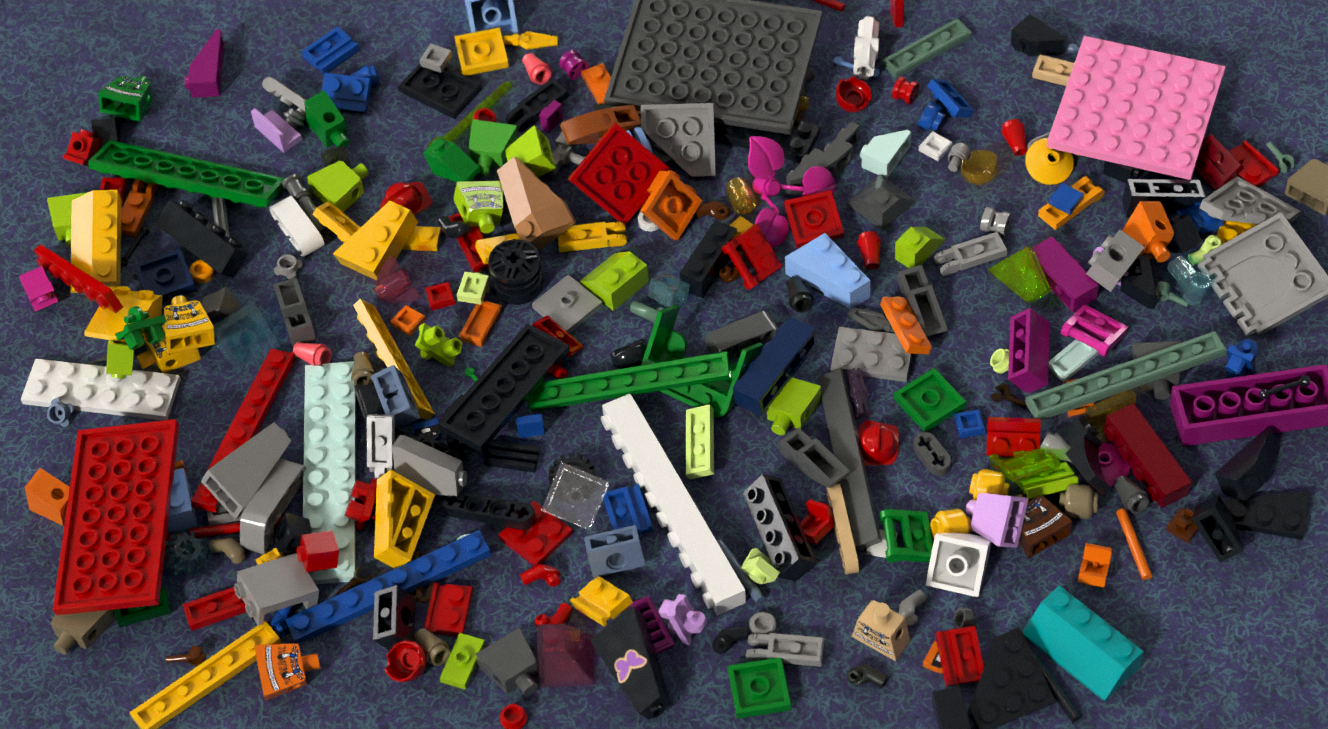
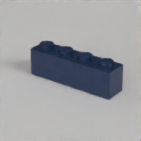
(775, 366)

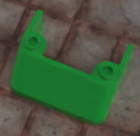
(671, 345)

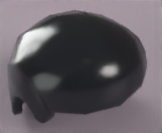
(629, 355)

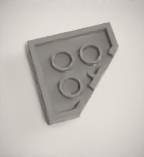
(683, 134)
(1245, 203)

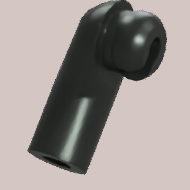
(865, 674)

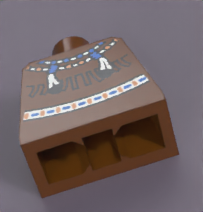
(1042, 526)

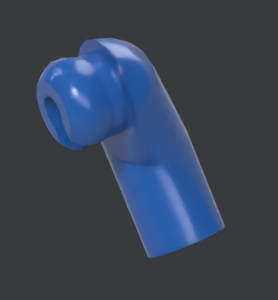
(278, 621)

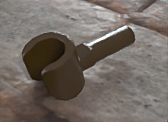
(1005, 394)
(354, 581)

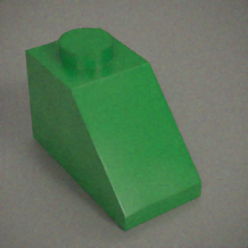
(450, 161)

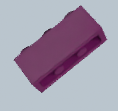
(1065, 275)
(1029, 350)

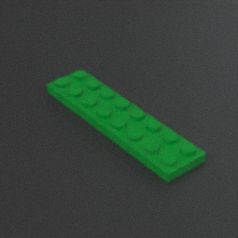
(187, 173)

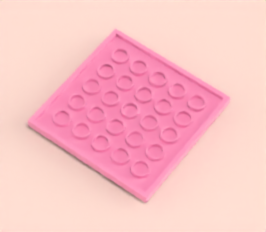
(1136, 107)

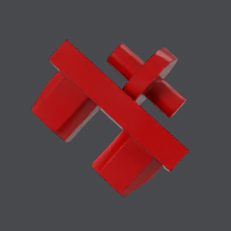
(362, 512)

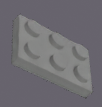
(874, 352)

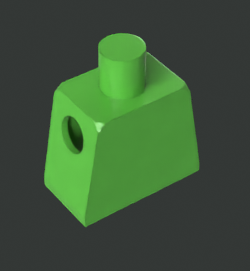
(489, 143)

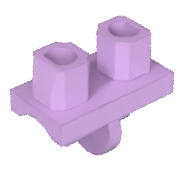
(682, 618)

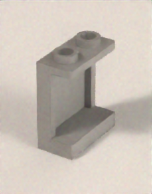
(275, 587)

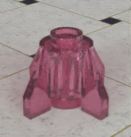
(394, 284)

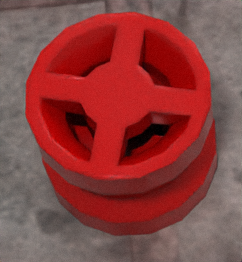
(905, 90)

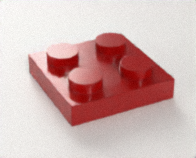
(812, 217)
(538, 541)

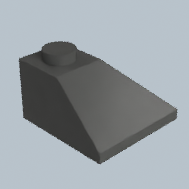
(880, 202)

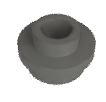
(294, 118)

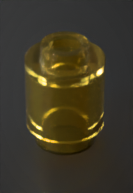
(740, 196)

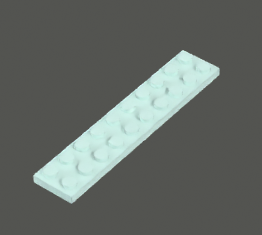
(330, 461)

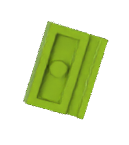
(1049, 483)

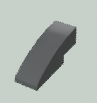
(922, 300)
(294, 311)
(812, 458)

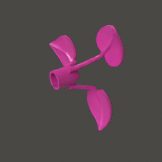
(764, 158)

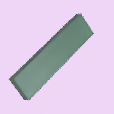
(926, 48)

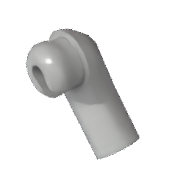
(908, 606)

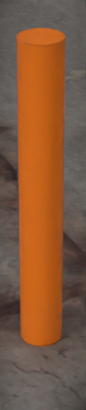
(1134, 544)

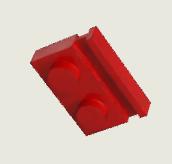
(1256, 167)
(1012, 435)
(448, 609)
(959, 655)

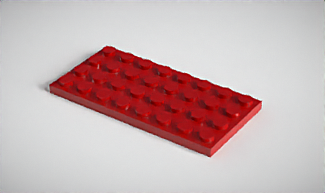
(117, 518)

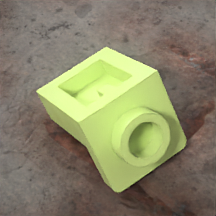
(473, 288)

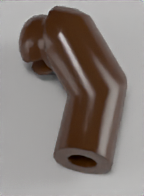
(713, 209)
(731, 273)

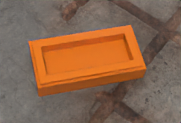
(480, 323)

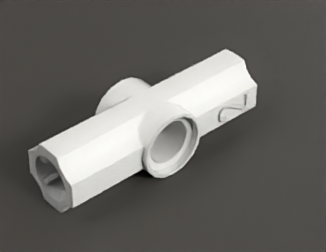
(866, 48)

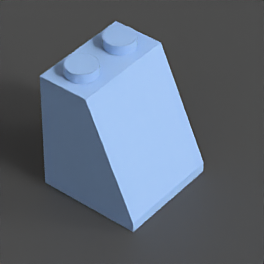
(490, 15)

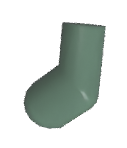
(644, 311)

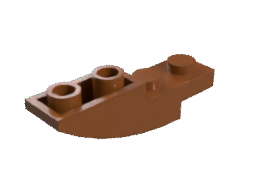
(593, 125)

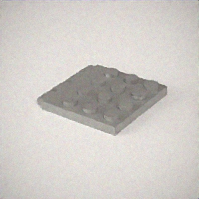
(1265, 275)

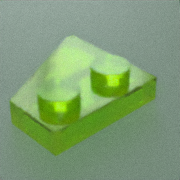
(1022, 275)
(1026, 464)

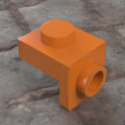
(1095, 565)

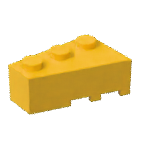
(377, 240)
(399, 518)

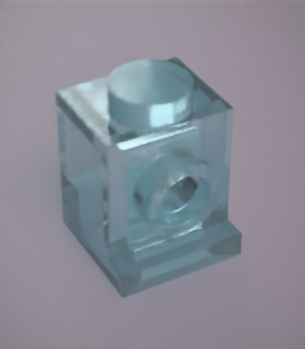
(668, 290)

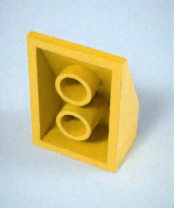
(107, 323)

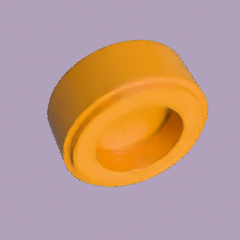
(201, 272)

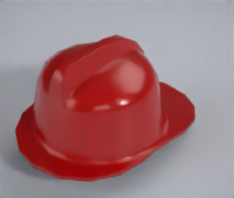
(410, 195)
(878, 442)

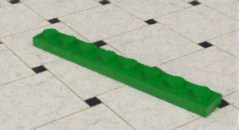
(631, 380)

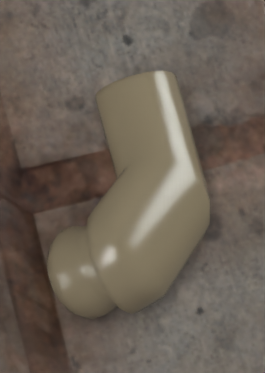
(230, 547)

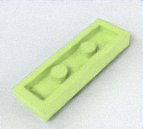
(699, 442)

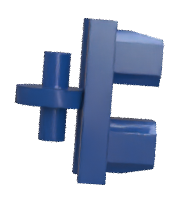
(1242, 359)

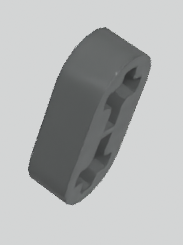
(936, 451)

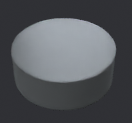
(762, 623)

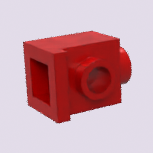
(82, 147)

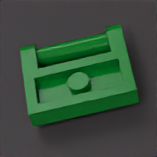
(915, 535)

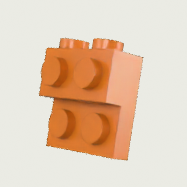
(670, 203)

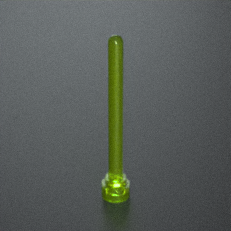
(467, 121)

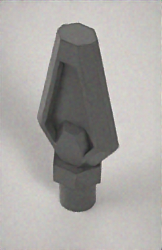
(871, 320)

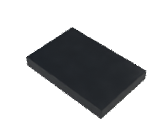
(444, 91)

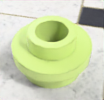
(1000, 360)

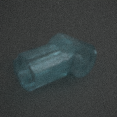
(1194, 283)

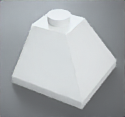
(958, 562)

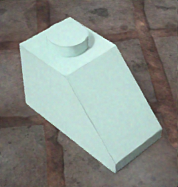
(885, 152)

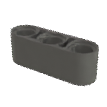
(742, 334)

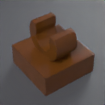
(1183, 525)

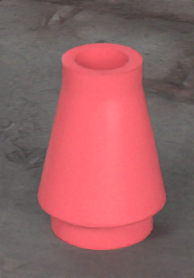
(537, 70)
(312, 353)

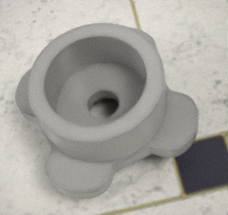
(285, 261)

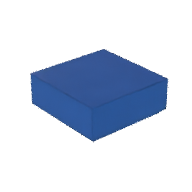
(1066, 198)
(969, 423)
(530, 425)

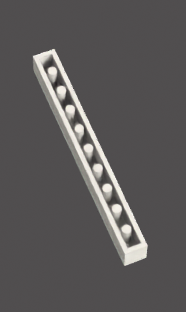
(674, 505)

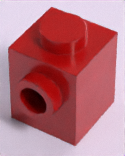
(318, 551)

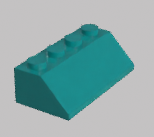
(1083, 643)

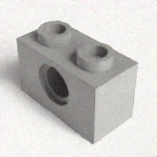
(1114, 260)

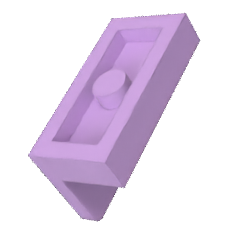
(276, 129)

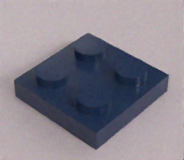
(165, 275)

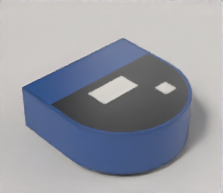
(428, 428)

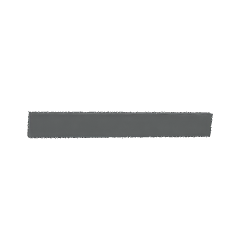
(848, 451)

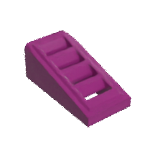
(649, 610)

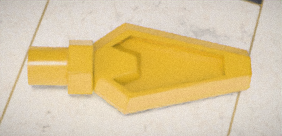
(531, 40)

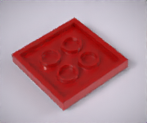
(618, 173)

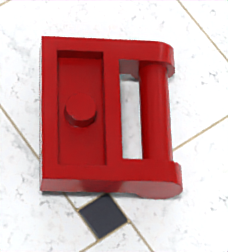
(757, 252)

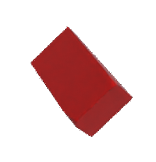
(550, 327)

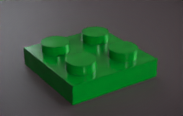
(929, 400)
(758, 688)

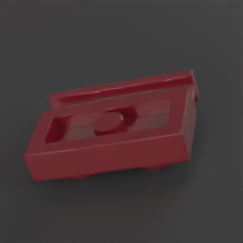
(1217, 163)

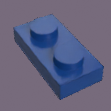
(947, 94)

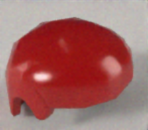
(853, 94)
(406, 661)

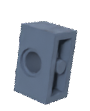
(614, 551)

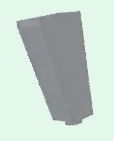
(243, 471)

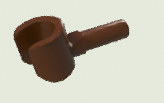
(194, 656)

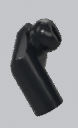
(453, 229)

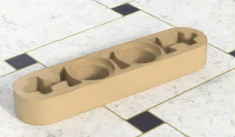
(842, 529)

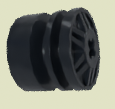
(516, 271)

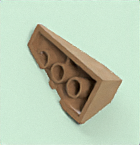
(534, 208)

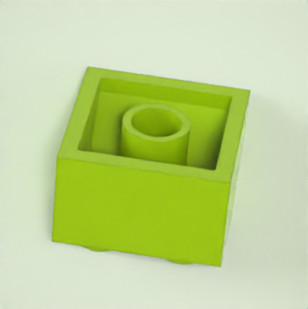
(616, 279)

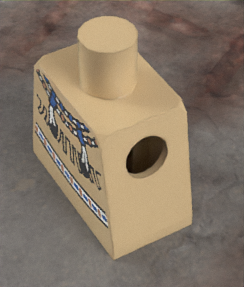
(882, 630)

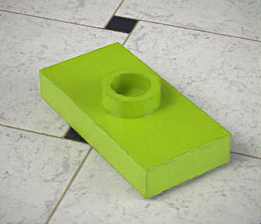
(462, 661)

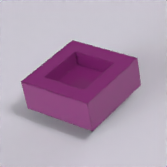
(551, 116)

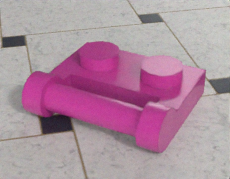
(1096, 324)

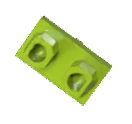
(436, 345)

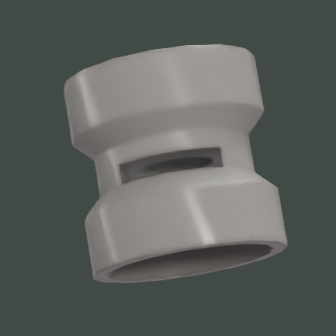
(995, 221)

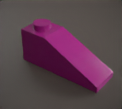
(206, 68)

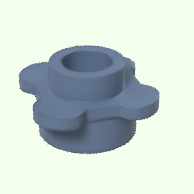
(53, 412)

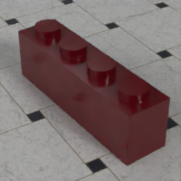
(1147, 456)

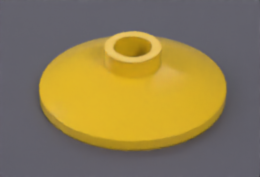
(1044, 170)

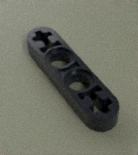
(491, 505)

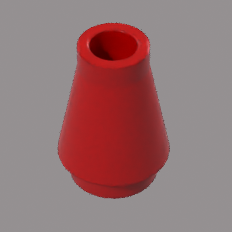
(1015, 135)
(870, 247)

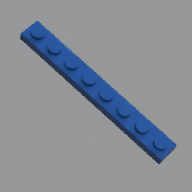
(408, 577)

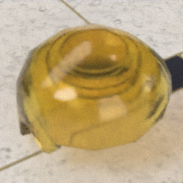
(980, 167)

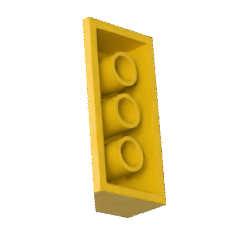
(97, 236)

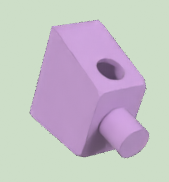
(998, 517)

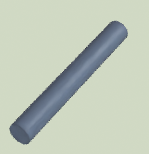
(746, 581)

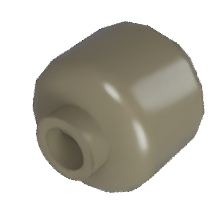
(1079, 501)

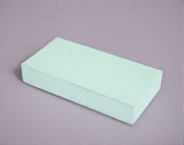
(1071, 360)

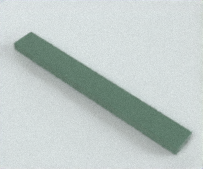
(1126, 376)

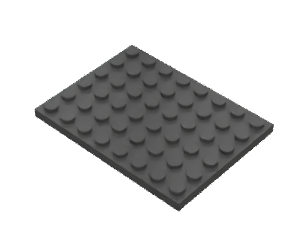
(720, 52)

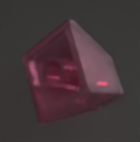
(564, 656)

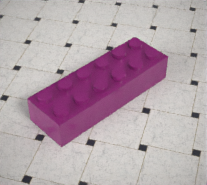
(1235, 410)

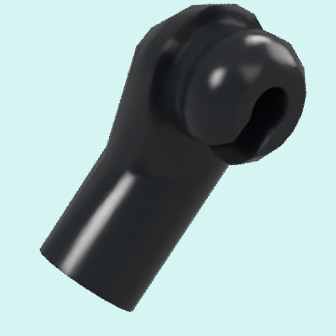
(727, 637)

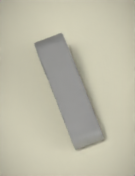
(269, 504)

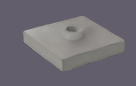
(567, 304)

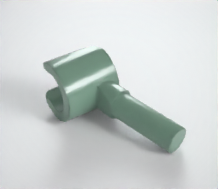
(1283, 159)
(1163, 293)

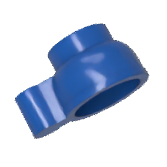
(931, 117)

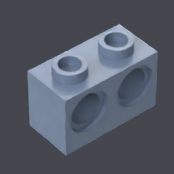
(395, 396)

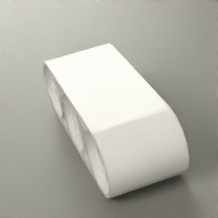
(297, 225)

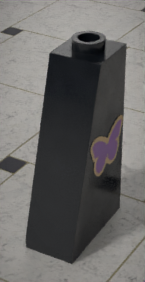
(633, 661)

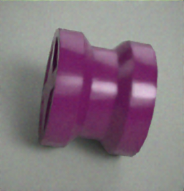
(573, 64)

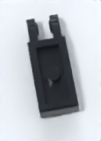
(535, 102)

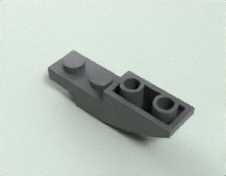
(833, 158)

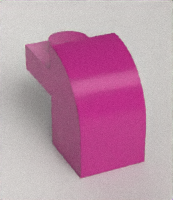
(38, 288)

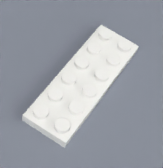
(92, 390)

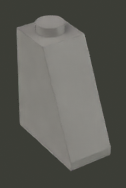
(428, 467)

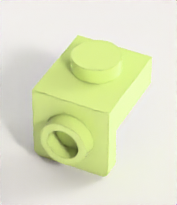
(759, 567)

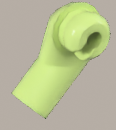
(1208, 245)

